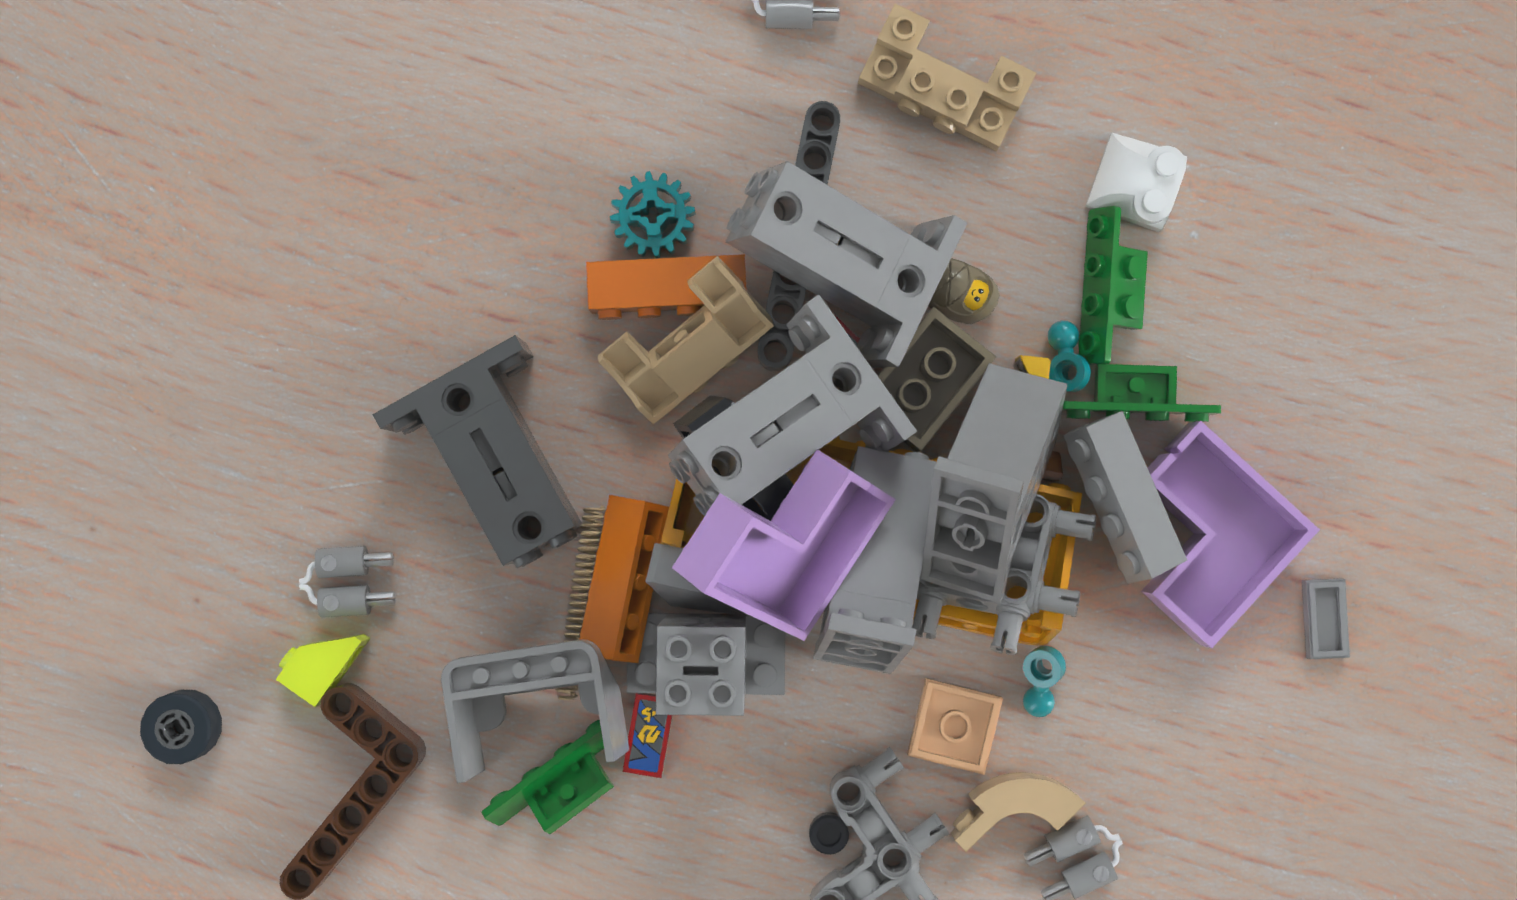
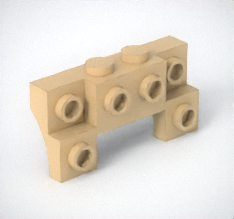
(939, 90)
(694, 350)

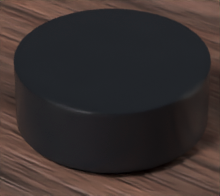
(828, 833)

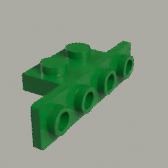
(1111, 286)
(1138, 390)
(558, 787)

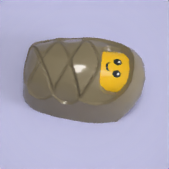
(965, 293)

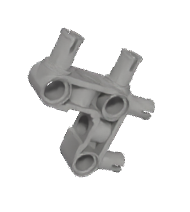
(1025, 570)
(868, 875)

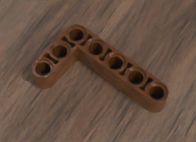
(361, 794)

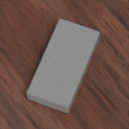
(1325, 618)

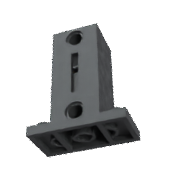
(491, 452)

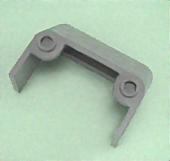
(478, 684)

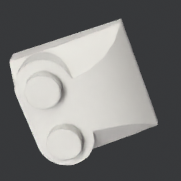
(1138, 180)

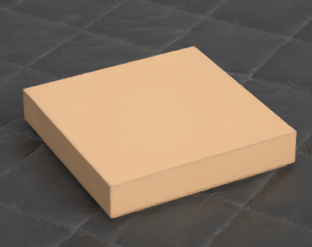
(954, 726)

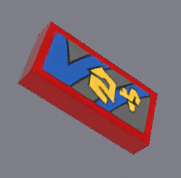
(647, 738)

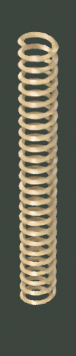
(584, 581)

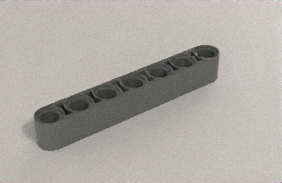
(793, 295)

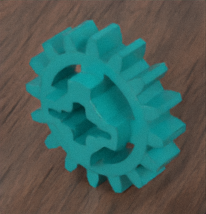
(670, 211)

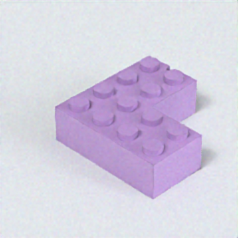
(1239, 536)
(796, 561)

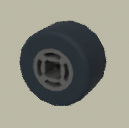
(194, 719)

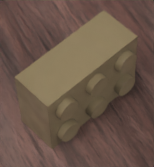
(935, 375)

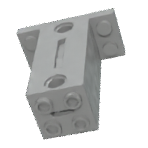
(846, 254)
(791, 415)
(990, 481)
(875, 605)
(707, 662)

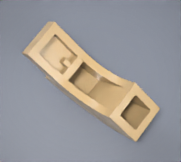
(1012, 795)

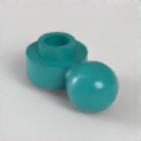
(1064, 337)
(1039, 699)

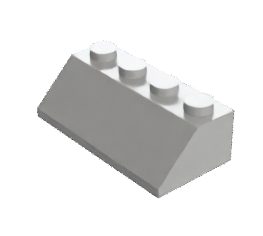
(1125, 498)

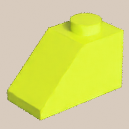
(319, 666)

